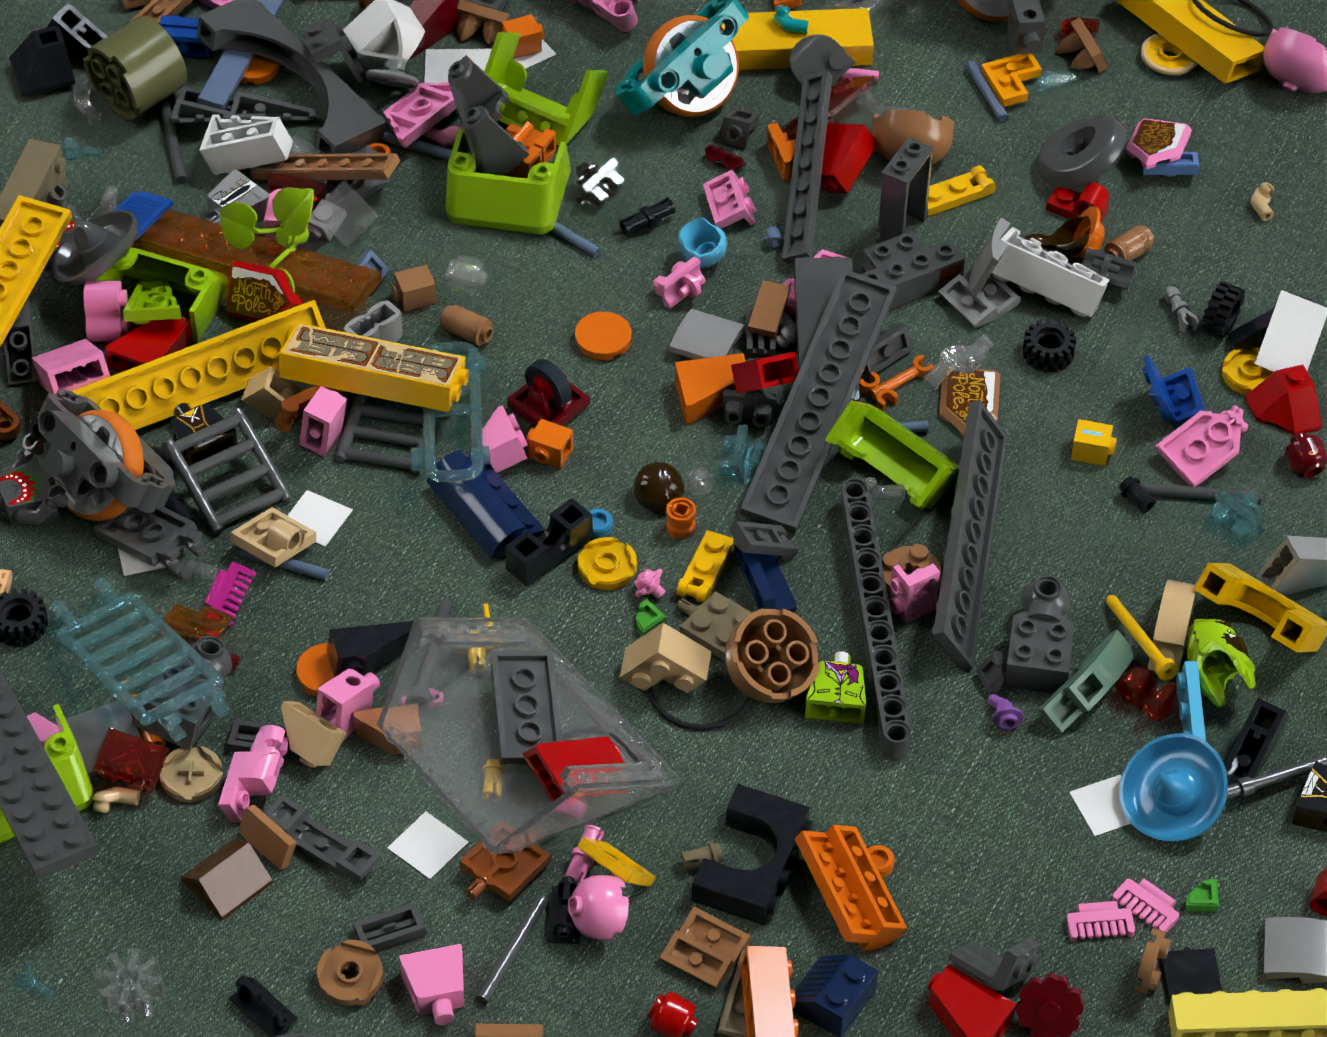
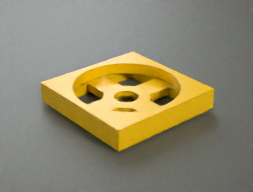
(616, 862)

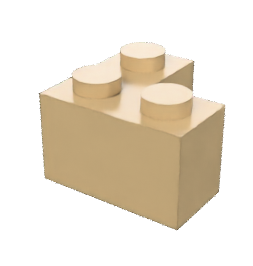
(665, 656)

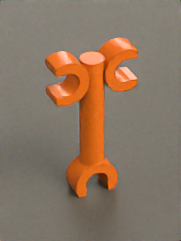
(885, 390)

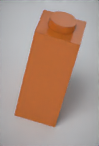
(702, 384)

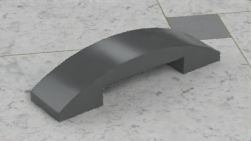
(321, 844)

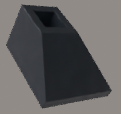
(42, 62)

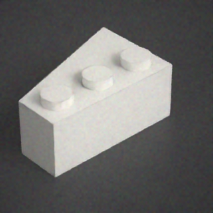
(244, 143)

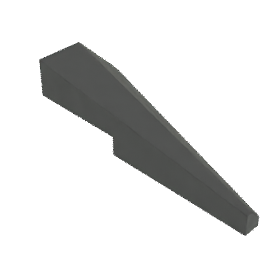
(243, 104)

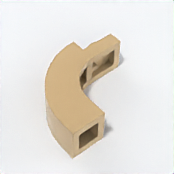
(1174, 620)

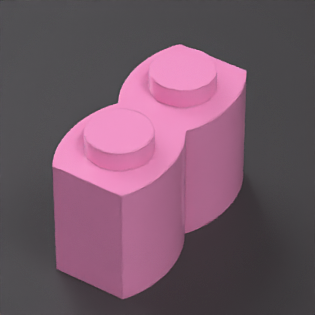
(104, 310)

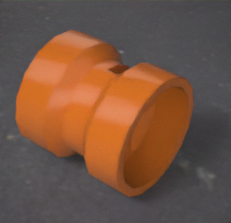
(680, 518)

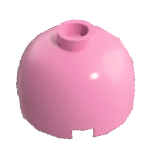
(599, 907)

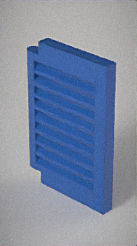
(146, 208)

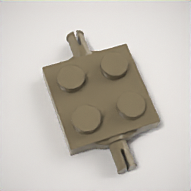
(711, 622)

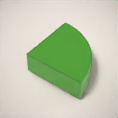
(648, 617)
(1203, 897)

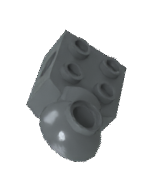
(1041, 638)
(197, 714)

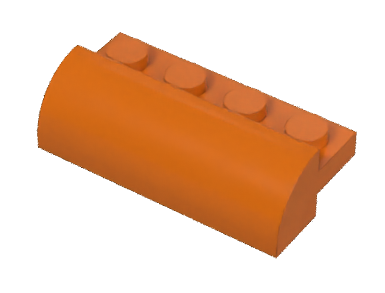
(852, 886)

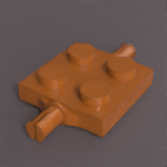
(502, 873)

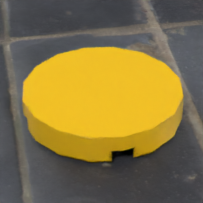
(1241, 372)
(607, 563)

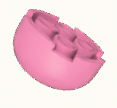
(1296, 61)

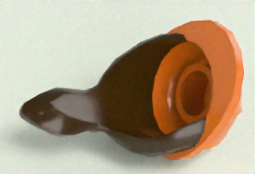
(1075, 235)

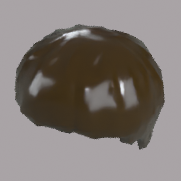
(657, 486)

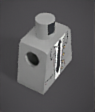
(236, 188)

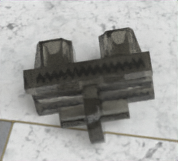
(594, 180)

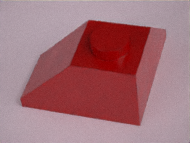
(1287, 400)

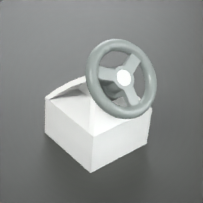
(389, 36)

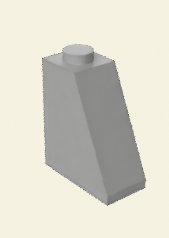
(1296, 565)

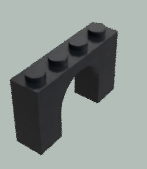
(755, 891)

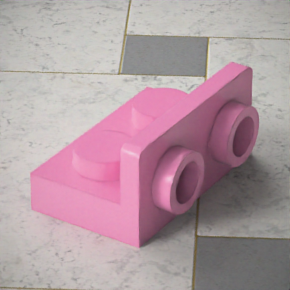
(729, 199)
(914, 593)

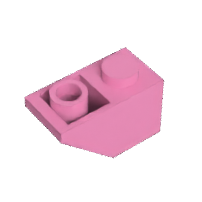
(504, 440)

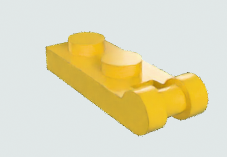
(959, 190)
(705, 566)

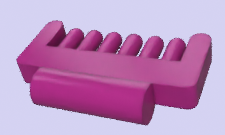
(224, 587)

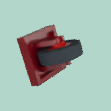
(547, 395)

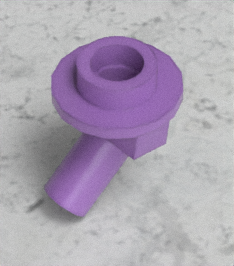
(1006, 715)

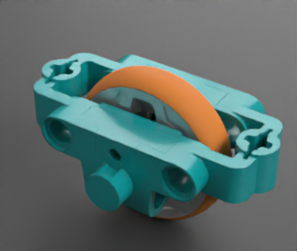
(687, 63)

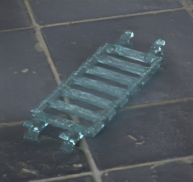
(164, 712)

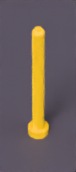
(1165, 667)

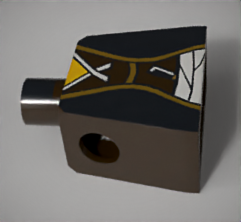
(192, 420)
(1312, 804)

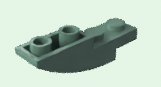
(1089, 682)

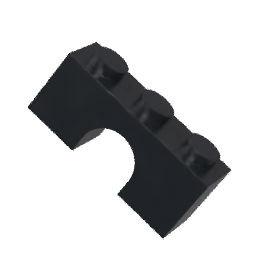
(567, 531)

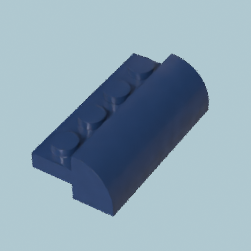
(485, 506)

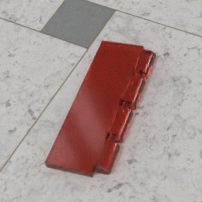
(841, 95)

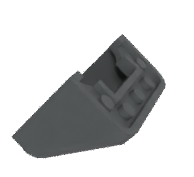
(478, 107)

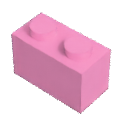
(322, 421)

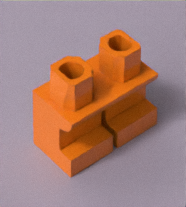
(539, 145)

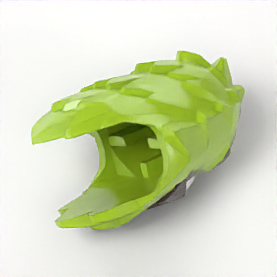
(1218, 656)

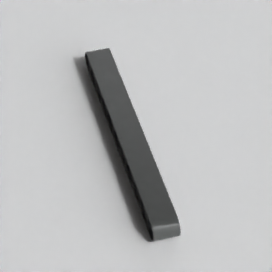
(875, 620)

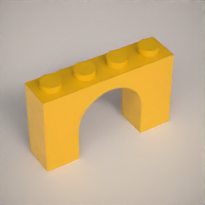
(1292, 623)

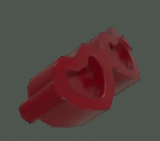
(729, 160)

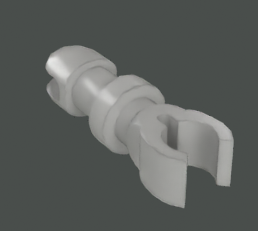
(1180, 309)

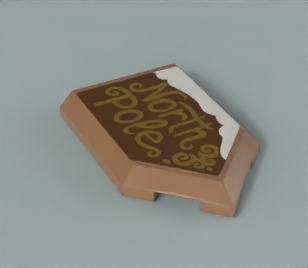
(963, 388)

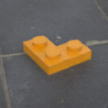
(1007, 74)

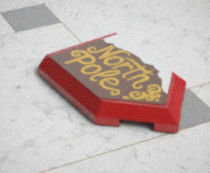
(258, 292)

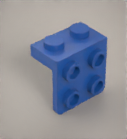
(1175, 395)

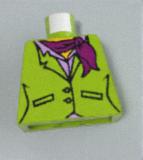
(837, 691)

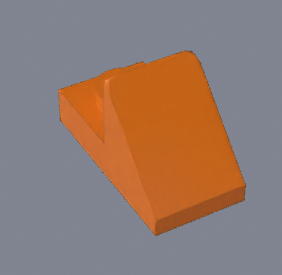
(781, 150)

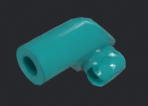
(787, 23)

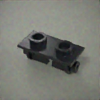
(560, 923)
(261, 1006)

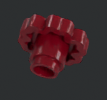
(1050, 1006)

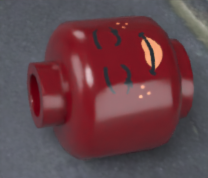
(1306, 455)

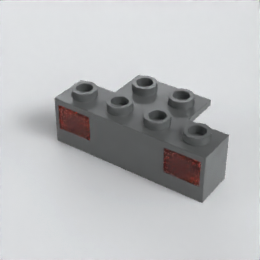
(912, 267)

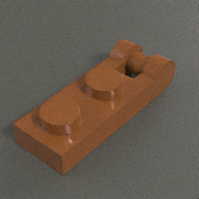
(293, 407)

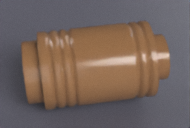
(1131, 243)
(466, 324)

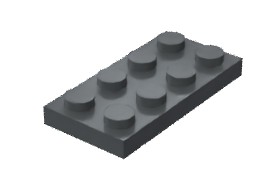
(524, 702)

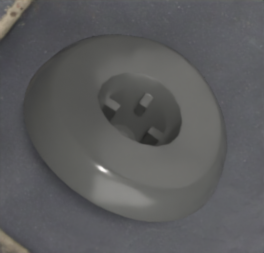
(1081, 151)
(94, 247)

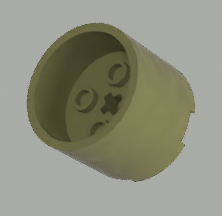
(135, 67)

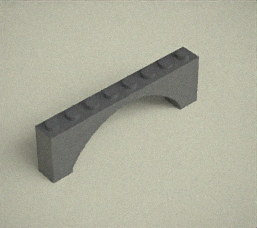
(253, 29)

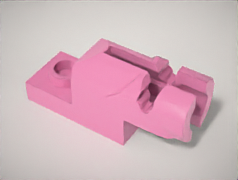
(253, 771)

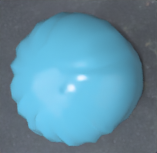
(702, 241)

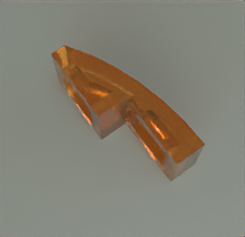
(197, 624)

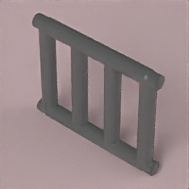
(352, 431)
(203, 497)

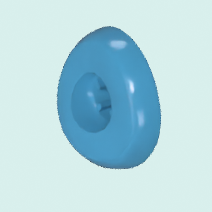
(1174, 788)

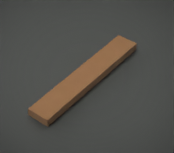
(332, 166)

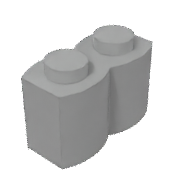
(381, 322)

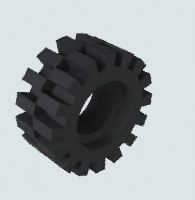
(1223, 308)
(1049, 333)
(27, 629)

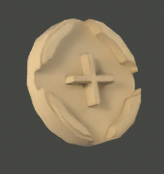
(191, 774)

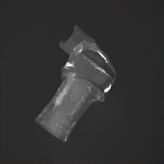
(959, 358)

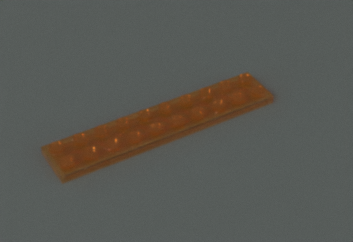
(313, 274)

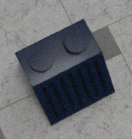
(835, 992)

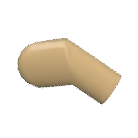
(1260, 201)
(117, 795)

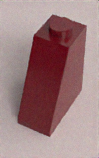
(436, 18)

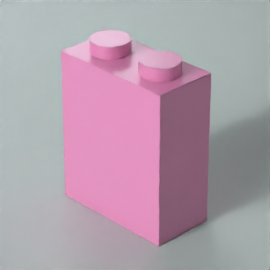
(70, 367)

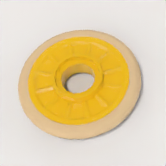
(1154, 57)

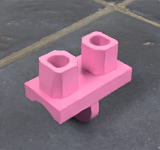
(682, 282)

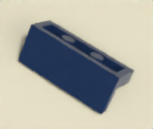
(765, 580)

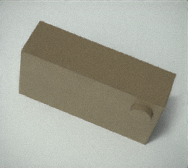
(35, 175)

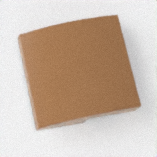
(705, 948)

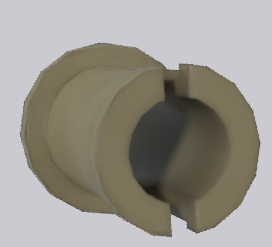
(694, 857)

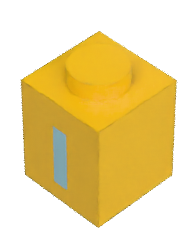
(1093, 442)

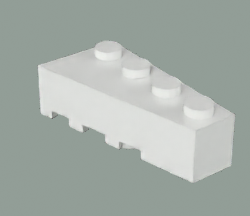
(1050, 275)

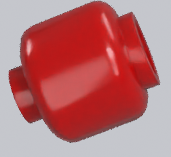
(672, 1015)

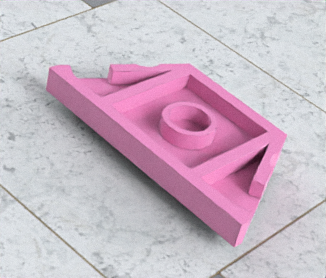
(419, 111)

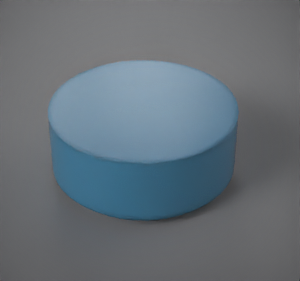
(601, 523)

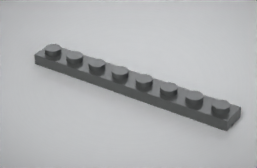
(807, 166)

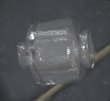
(465, 274)

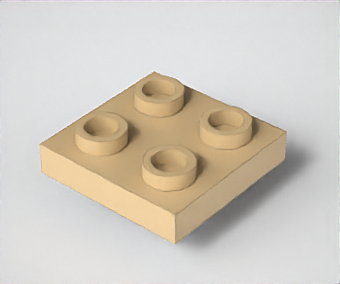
(273, 537)

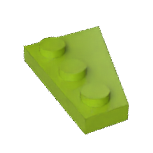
(151, 302)

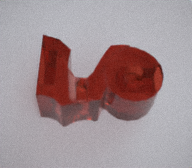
(1140, 688)

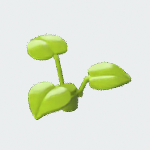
(290, 207)

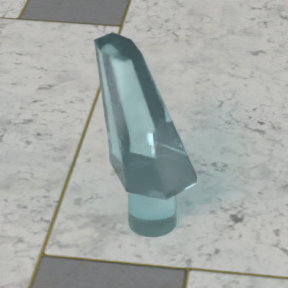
(1054, 79)

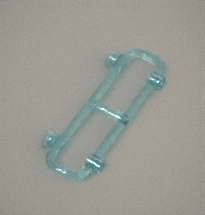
(424, 457)

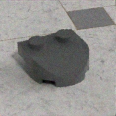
(816, 55)

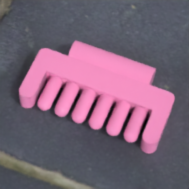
(1151, 898)
(1100, 914)

